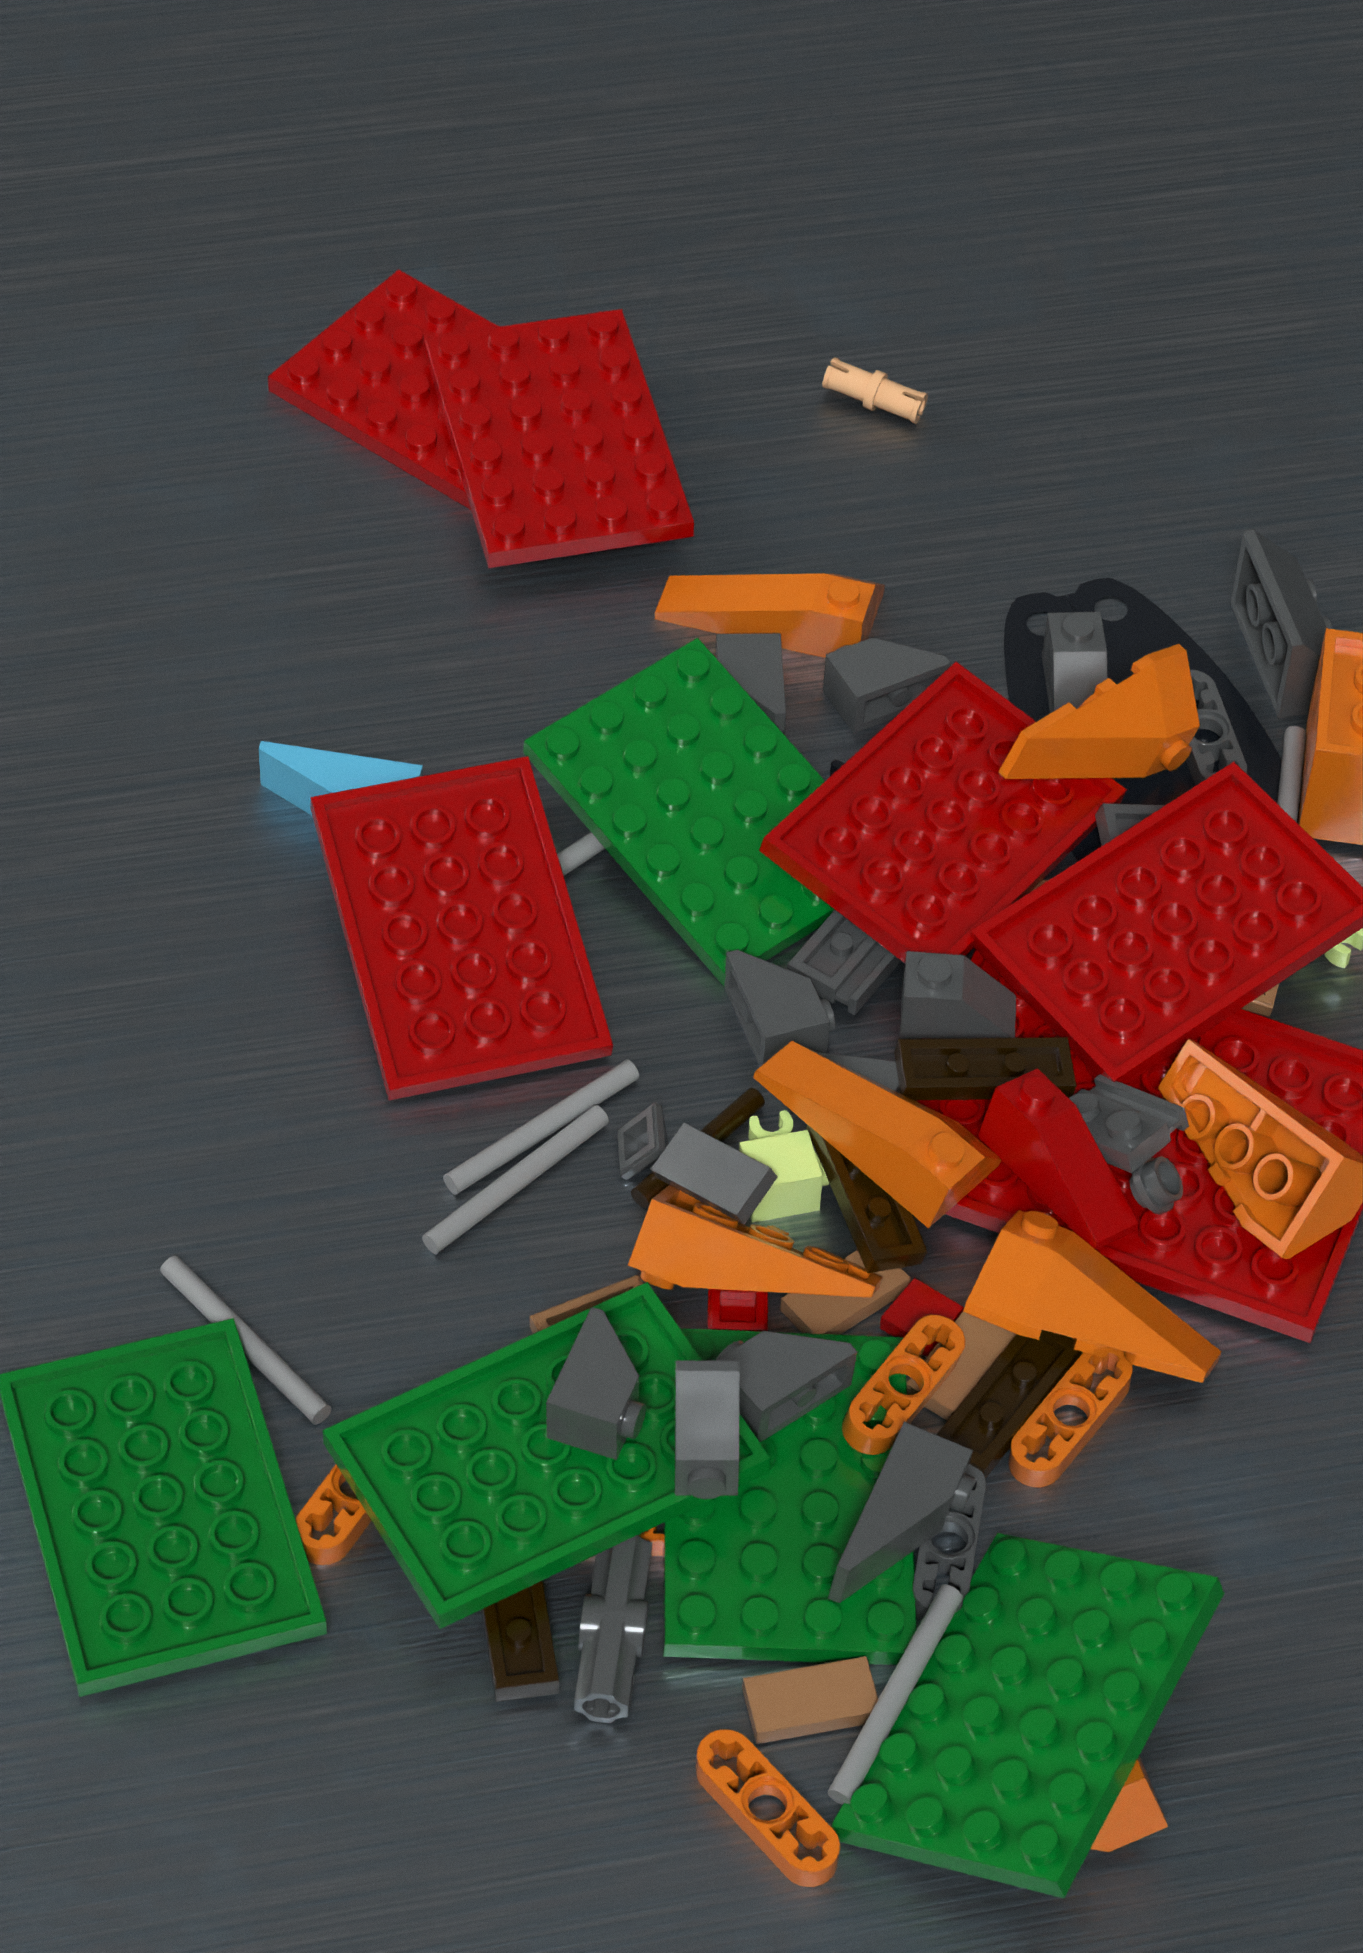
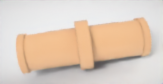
(875, 390)

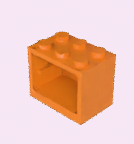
(1334, 743)

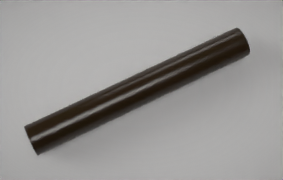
(719, 1128)

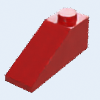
(1055, 1155)

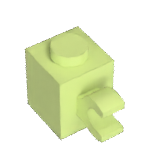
(795, 1164)

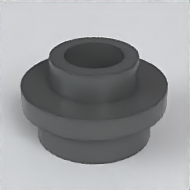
(1156, 1185)

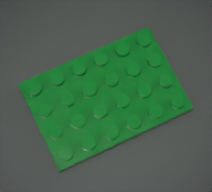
(681, 791)
(481, 1494)
(159, 1507)
(759, 1566)
(1030, 1713)

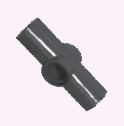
(613, 1630)

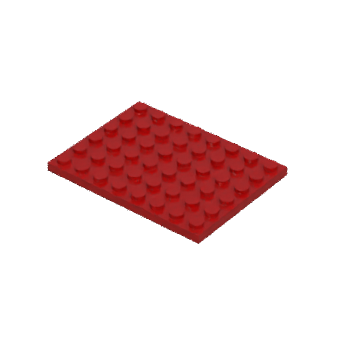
(1200, 1244)

